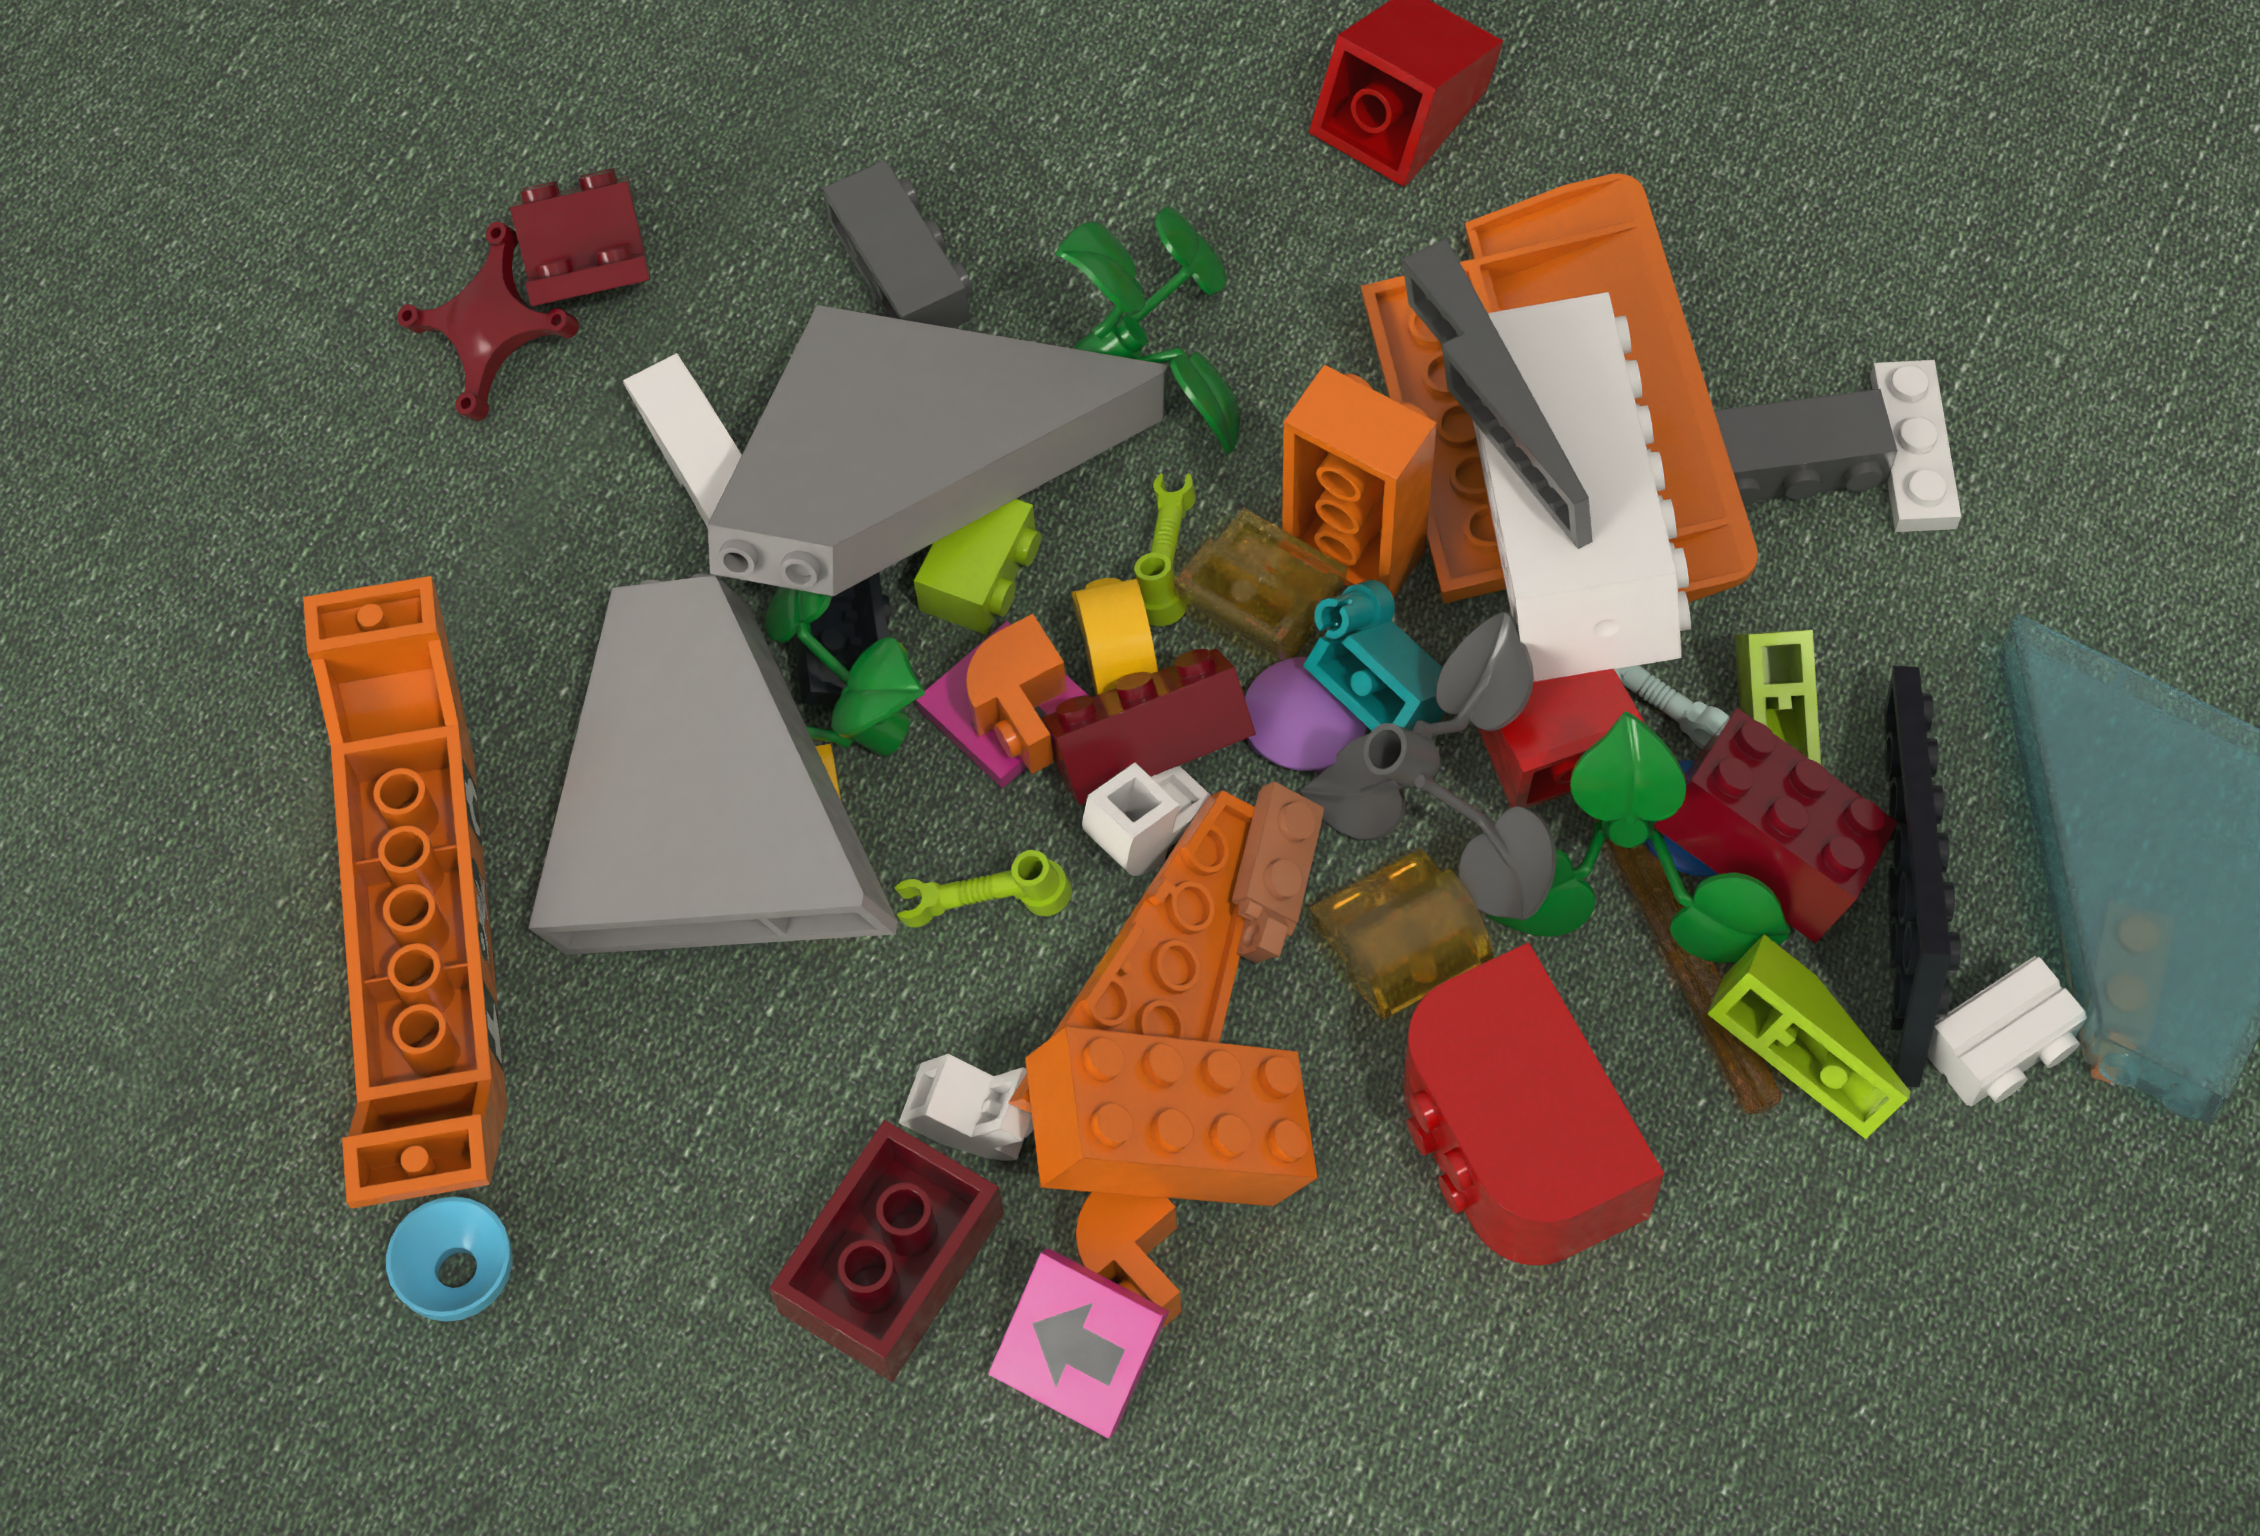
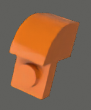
(1007, 681)
(1118, 1234)

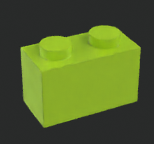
(974, 569)

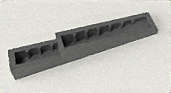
(1491, 386)

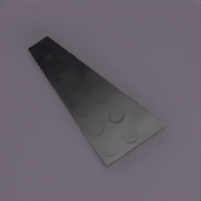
(1917, 895)

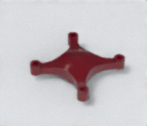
(488, 321)

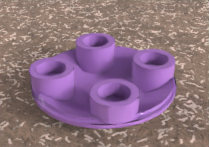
(1298, 718)

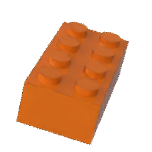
(1358, 477)
(1169, 1118)

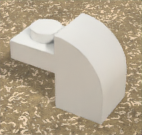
(1142, 815)
(967, 1108)

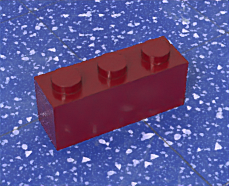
(1149, 722)

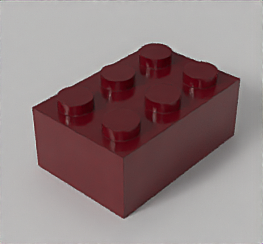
(1780, 819)
(887, 1250)

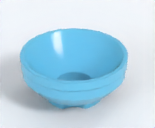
(429, 1238)

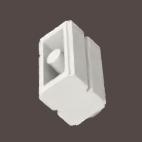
(2005, 1032)

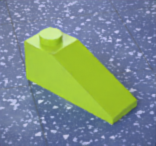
(1780, 685)
(1807, 1036)

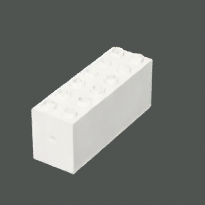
(1620, 593)

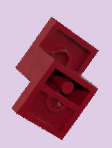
(579, 237)

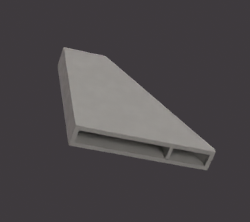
(905, 436)
(697, 793)

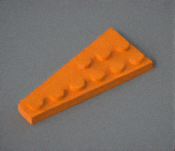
(1178, 949)

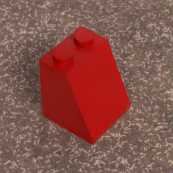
(1402, 85)
(1553, 732)

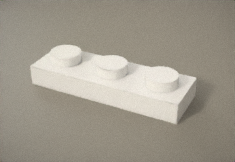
(1923, 474)

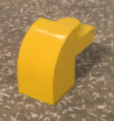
(1114, 631)

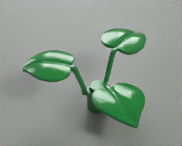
(1113, 271)
(875, 686)
(1629, 785)

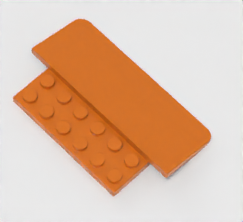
(1548, 250)

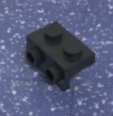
(846, 630)

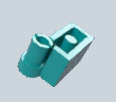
(1372, 661)

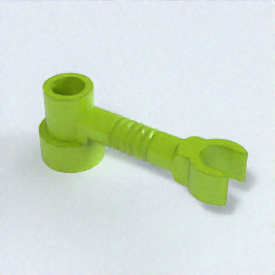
(1155, 569)
(1032, 878)

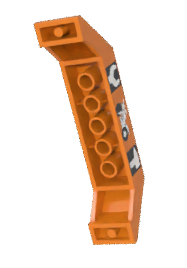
(409, 896)

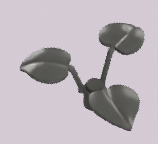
(1362, 794)

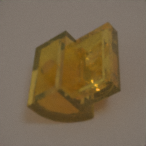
(1260, 583)
(1404, 931)

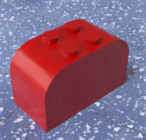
(1523, 1115)

